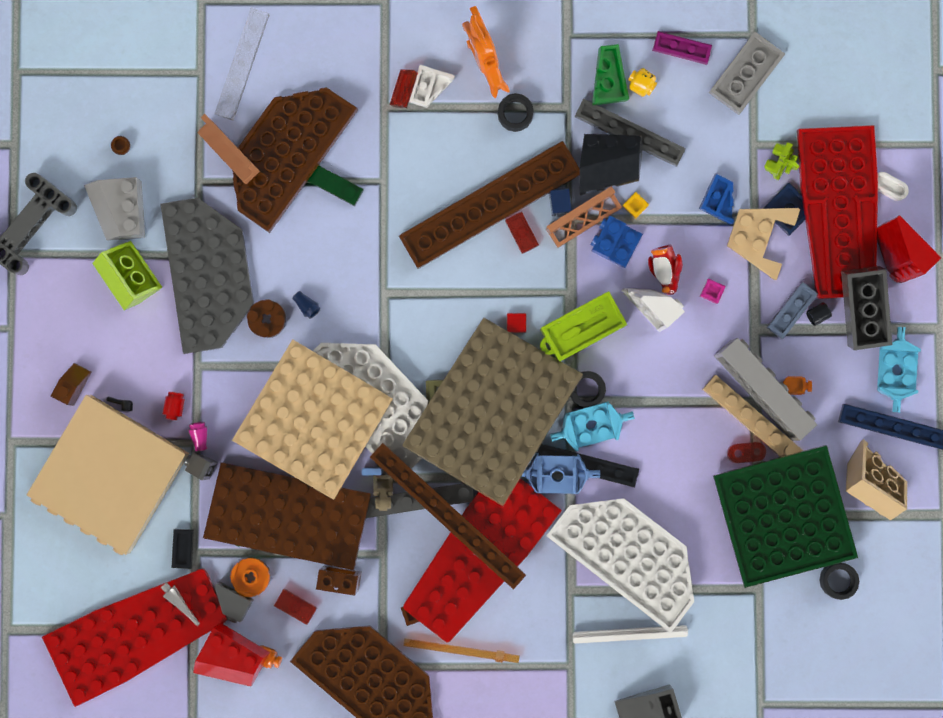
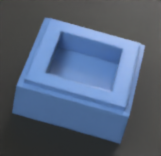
(372, 471)

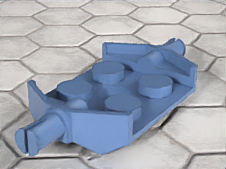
(571, 467)

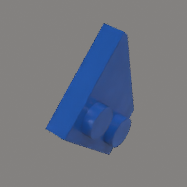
(719, 199)

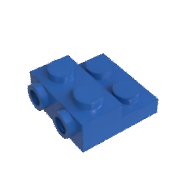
(615, 241)

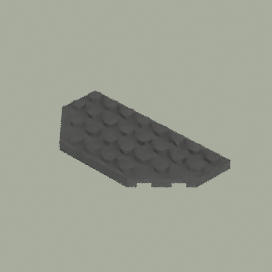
(206, 273)

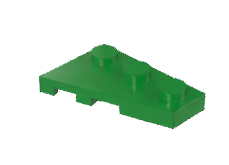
(610, 78)

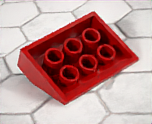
(904, 250)

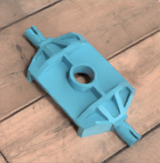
(904, 355)
(607, 425)

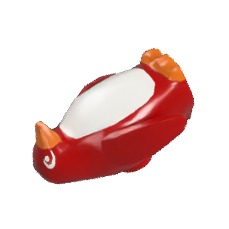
(666, 268)

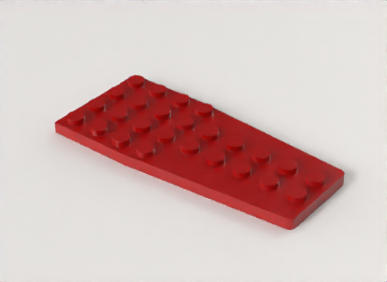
(839, 201)
(458, 580)
(131, 636)

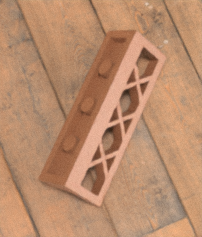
(227, 150)
(579, 211)

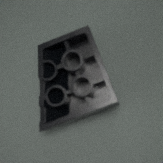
(609, 161)

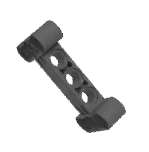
(30, 220)

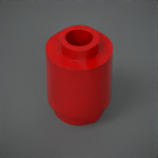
(173, 405)

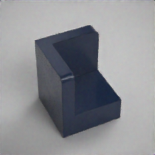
(560, 201)

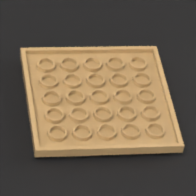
(312, 419)

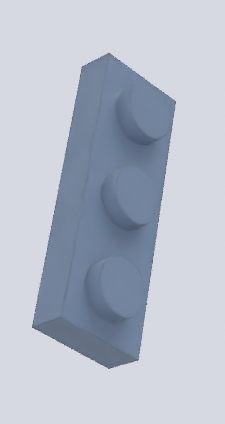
(792, 310)

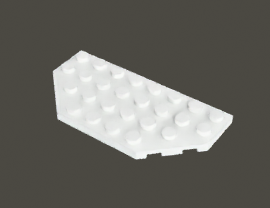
(377, 370)
(629, 556)

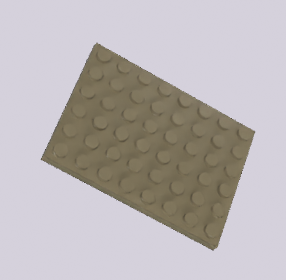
(492, 411)

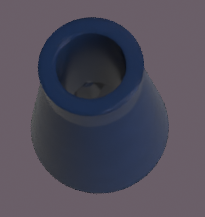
(306, 305)

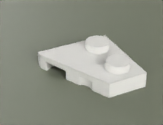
(429, 85)

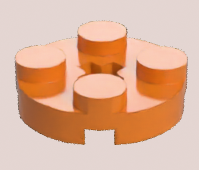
(241, 583)

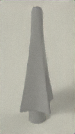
(175, 598)

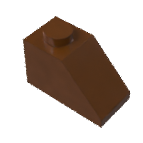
(71, 384)

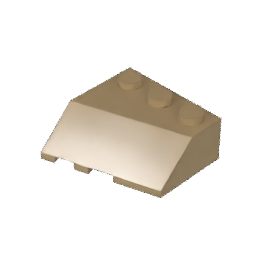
(876, 483)

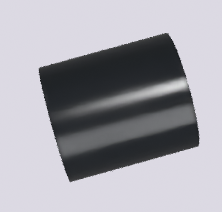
(819, 314)

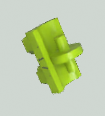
(784, 153)

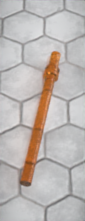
(498, 656)

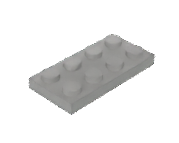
(746, 73)

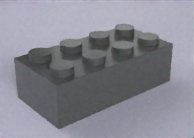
(866, 308)

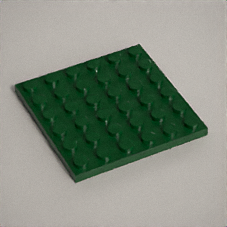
(785, 516)

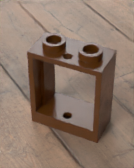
(344, 579)

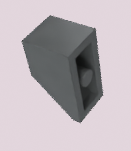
(200, 466)
(232, 604)

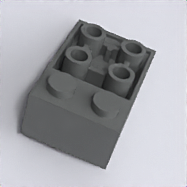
(650, 704)

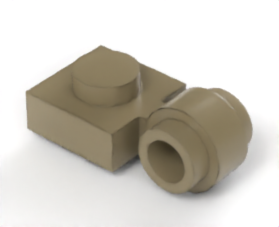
(382, 487)

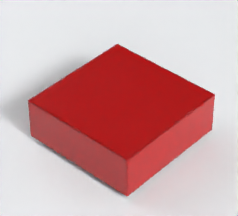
(516, 322)

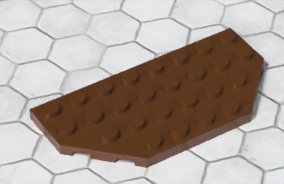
(287, 149)
(365, 673)

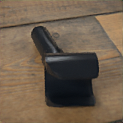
(126, 405)

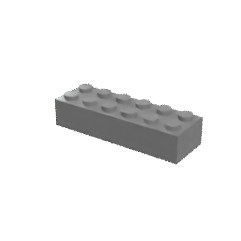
(765, 389)

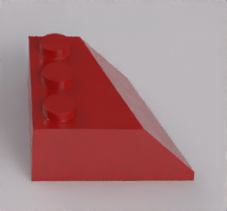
(230, 657)

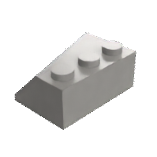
(118, 207)

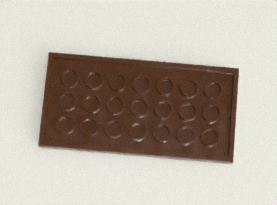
(286, 517)

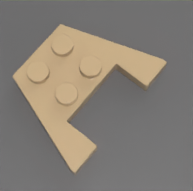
(752, 233)

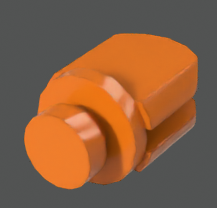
(797, 385)
(272, 658)

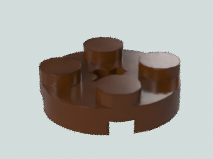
(264, 329)

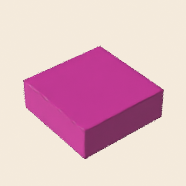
(712, 291)

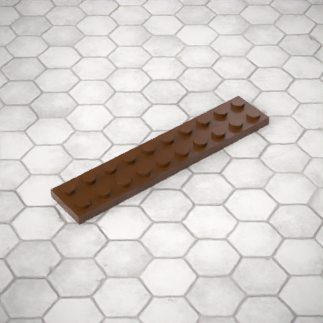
(490, 205)

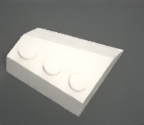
(655, 306)

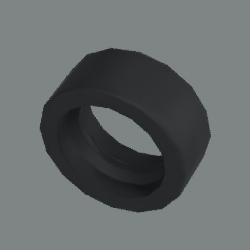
(515, 98)
(601, 393)
(854, 584)

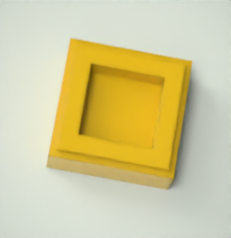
(635, 205)

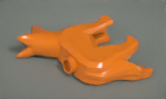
(484, 51)

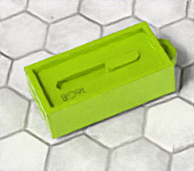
(582, 327)

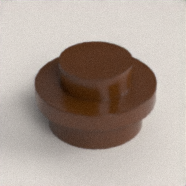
(120, 145)

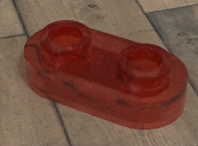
(747, 452)

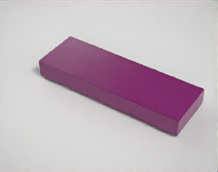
(682, 48)

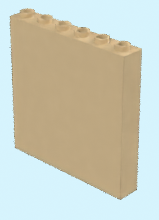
(107, 475)

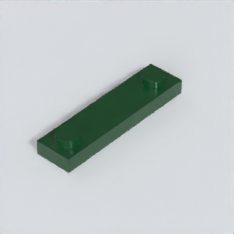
(336, 185)

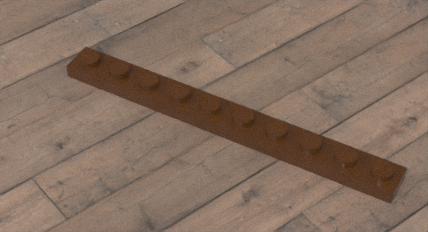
(448, 516)

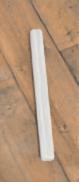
(628, 634)

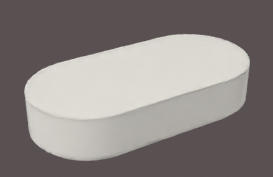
(892, 187)

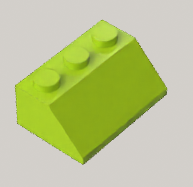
(126, 275)

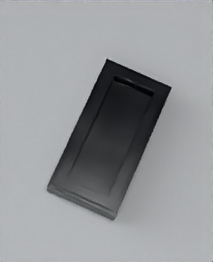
(182, 548)

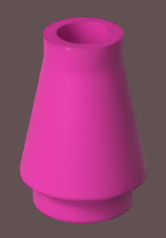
(198, 434)

